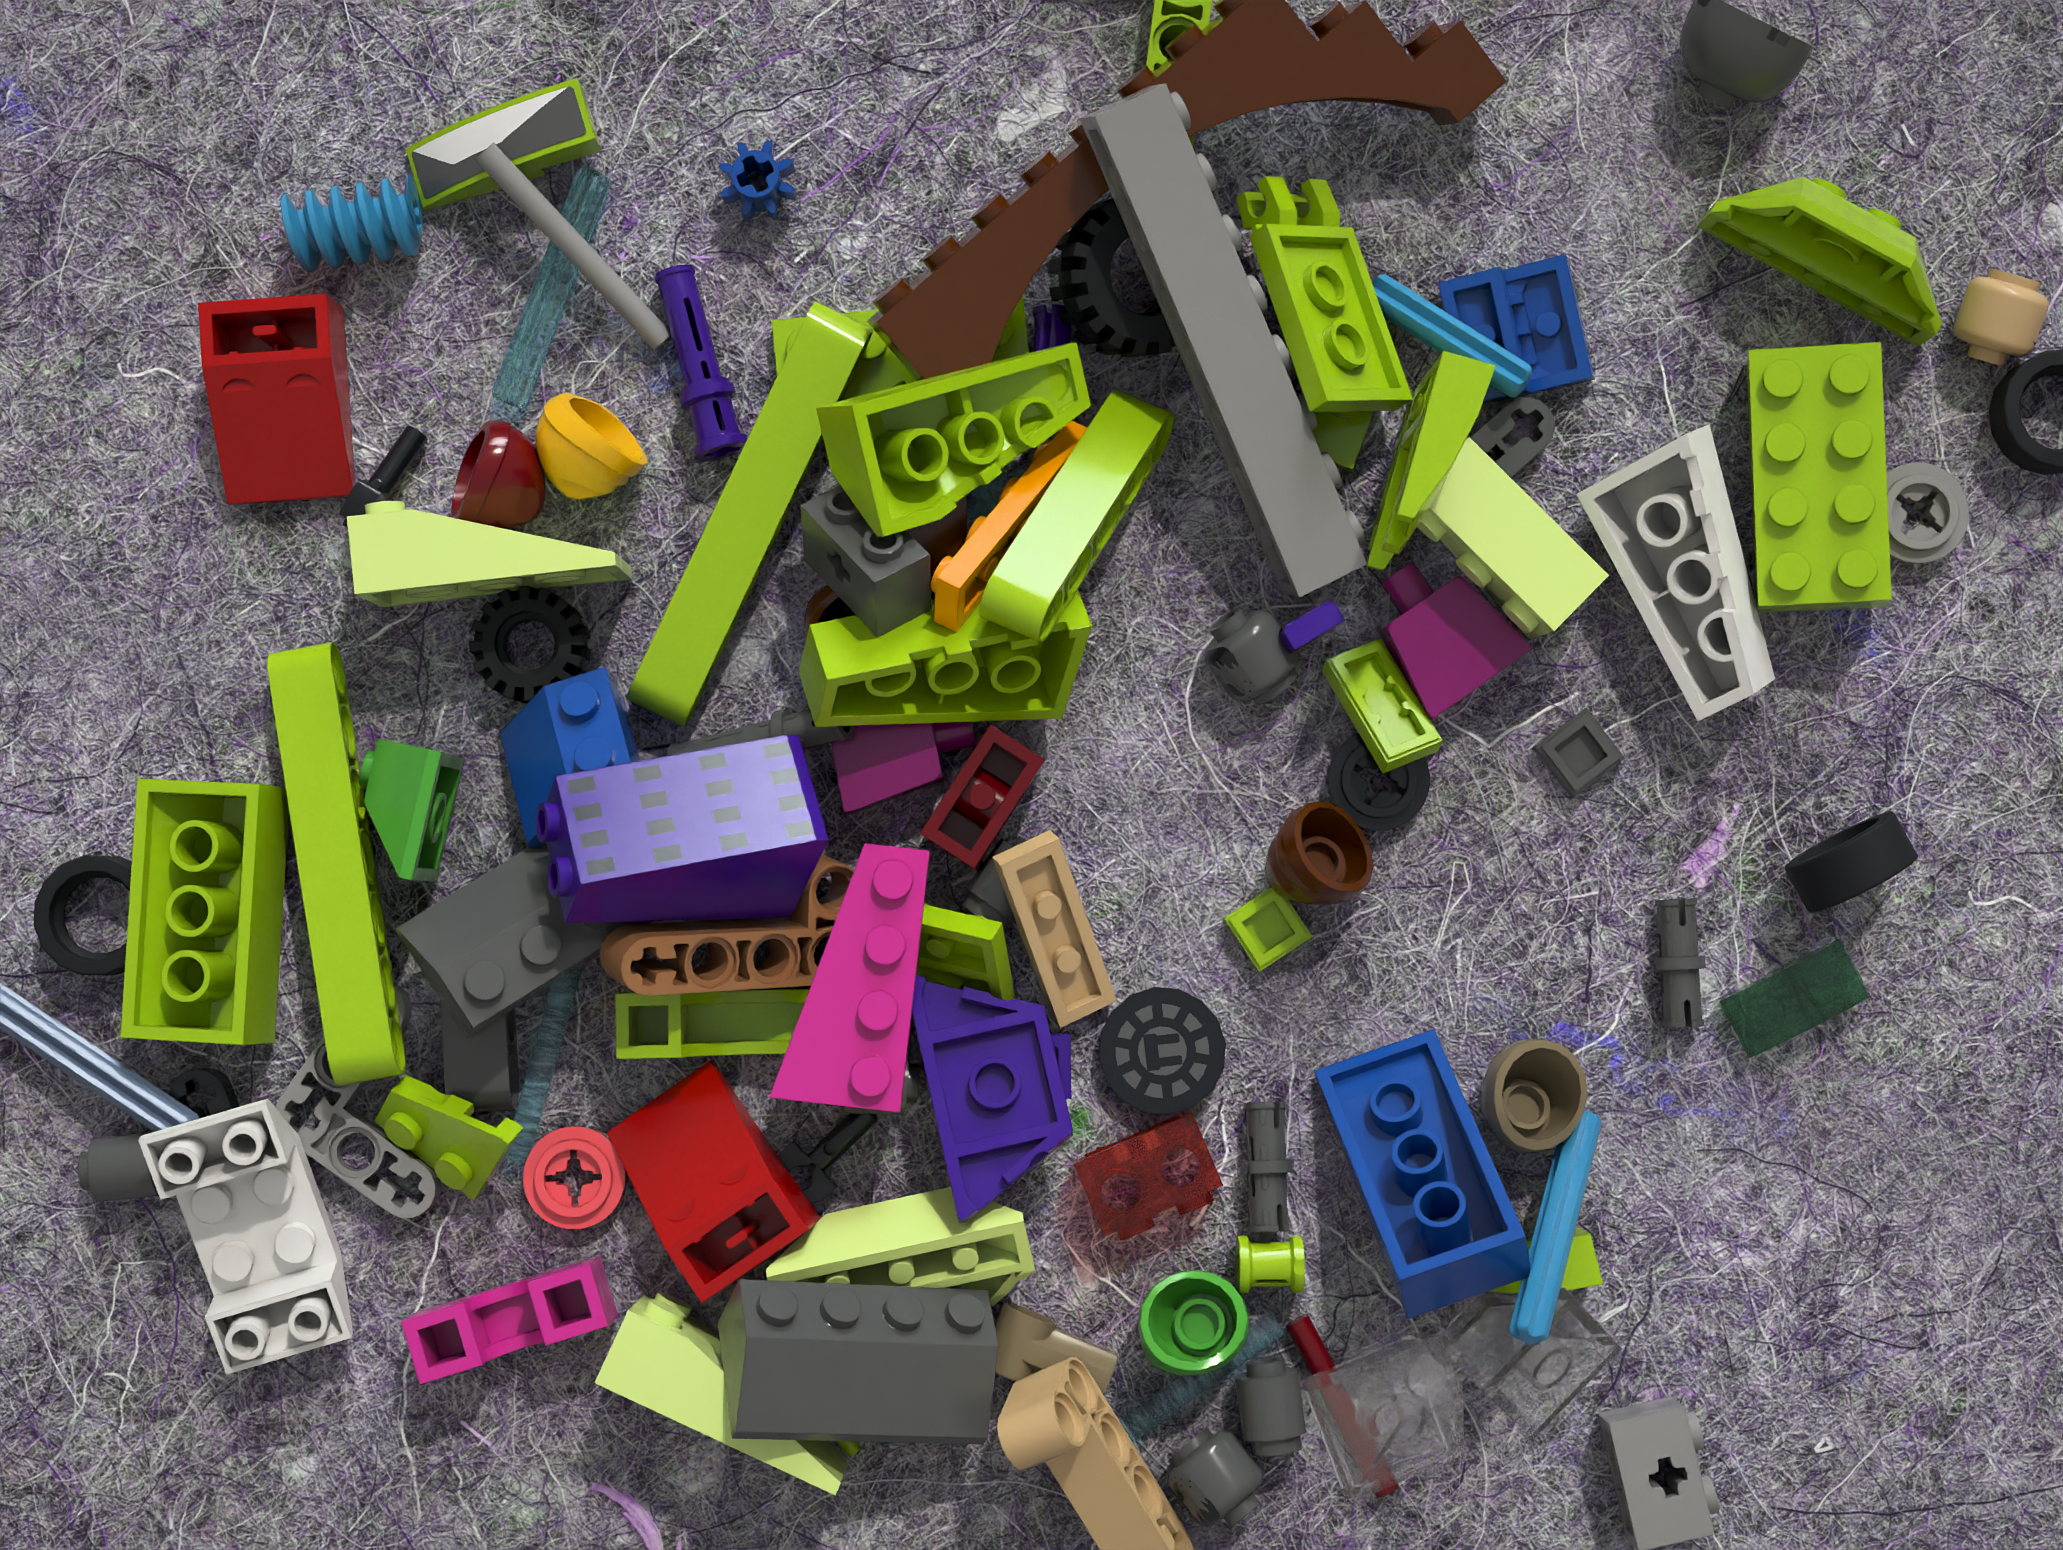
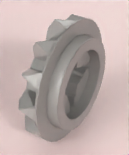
(1945, 510)

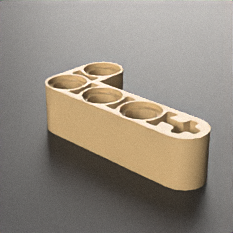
(1070, 1426)

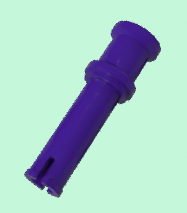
(705, 390)

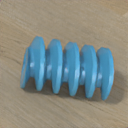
(353, 225)

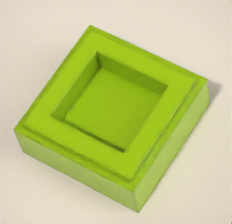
(1267, 928)

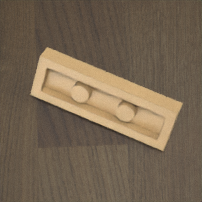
(1054, 928)

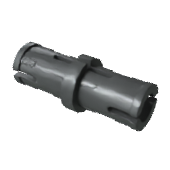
(1679, 963)
(1266, 1166)

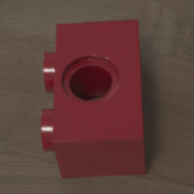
(982, 797)

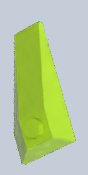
(935, 440)

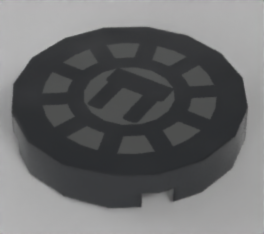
(1162, 1050)

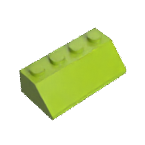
(205, 912)

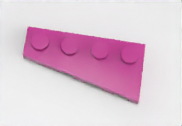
(860, 1003)

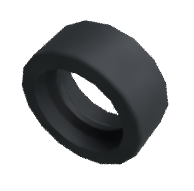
(2006, 416)
(1851, 862)
(50, 914)

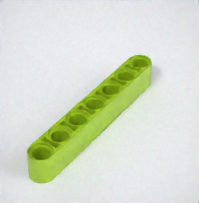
(748, 515)
(336, 864)

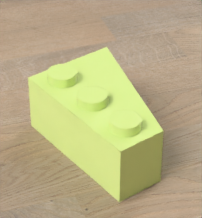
(1510, 544)

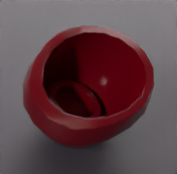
(499, 478)

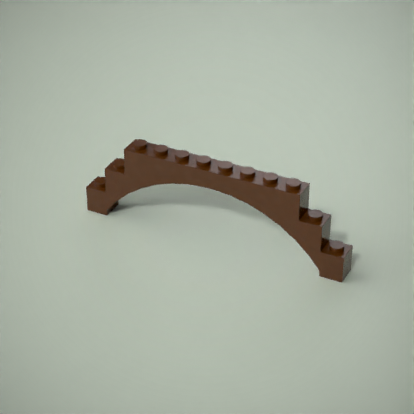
(1238, 64)

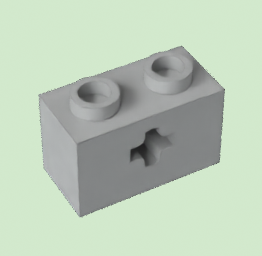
(1633, 1444)

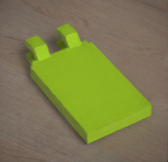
(1323, 299)

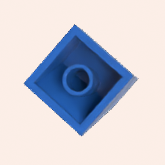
(565, 731)

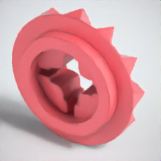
(554, 1199)

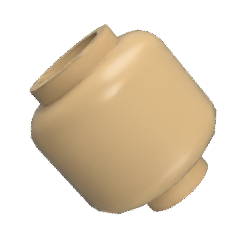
(2000, 316)

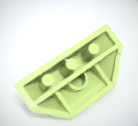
(912, 1245)

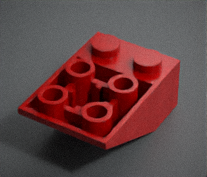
(279, 397)
(710, 1181)

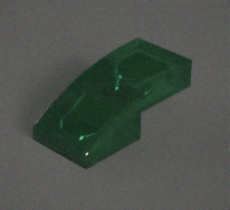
(1794, 998)

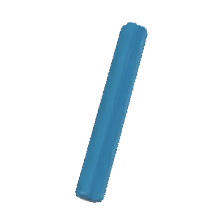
(1555, 1232)

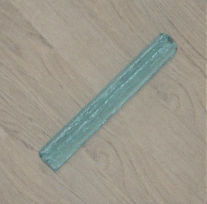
(549, 293)

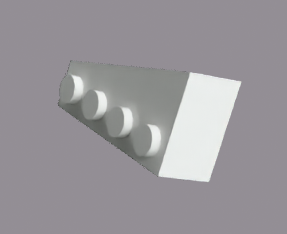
(1685, 569)

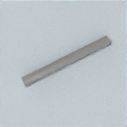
(573, 245)

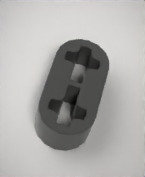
(1498, 427)

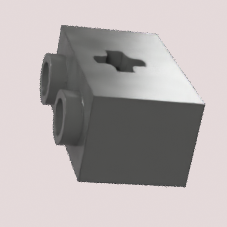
(875, 576)

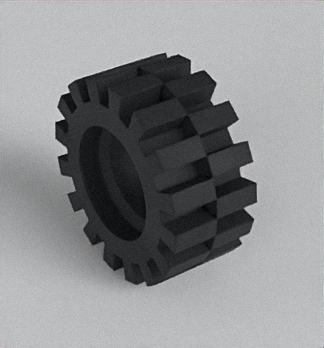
(507, 613)

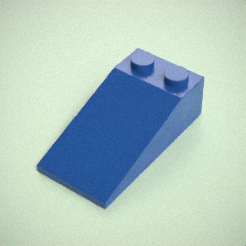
(1424, 1174)

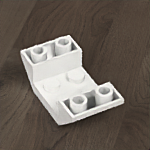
(255, 1232)

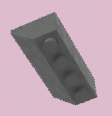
(500, 941)
(858, 1362)

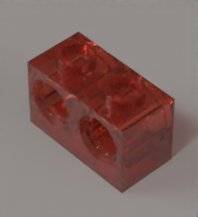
(1141, 1158)

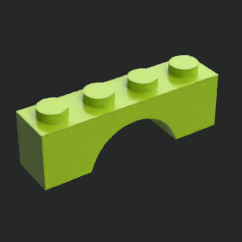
(706, 1023)

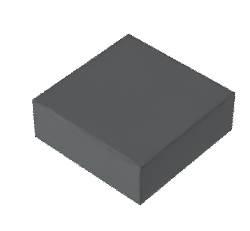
(1578, 752)

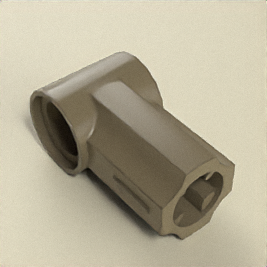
(1034, 1343)

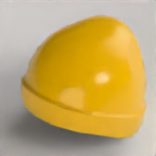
(585, 447)

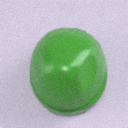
(1192, 1323)

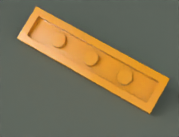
(963, 578)

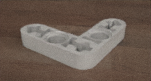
(340, 1121)

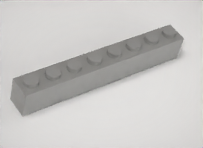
(1225, 339)

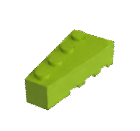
(940, 674)

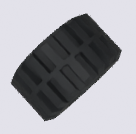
(1089, 293)

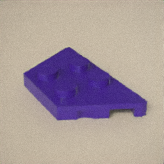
(989, 1088)

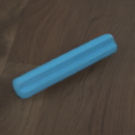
(1449, 334)

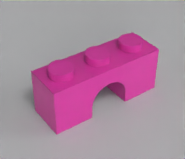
(509, 1318)

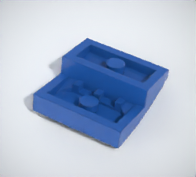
(1531, 315)

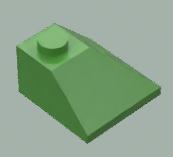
(411, 804)

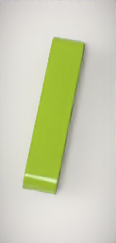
(1076, 516)

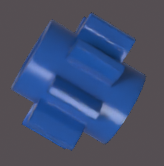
(773, 172)

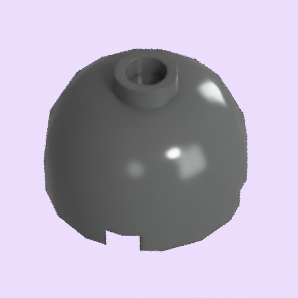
(1738, 54)

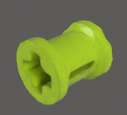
(1269, 1264)

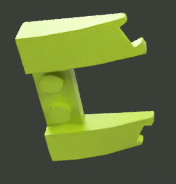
(1426, 449)

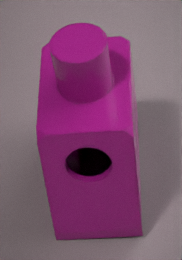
(1446, 638)
(894, 760)

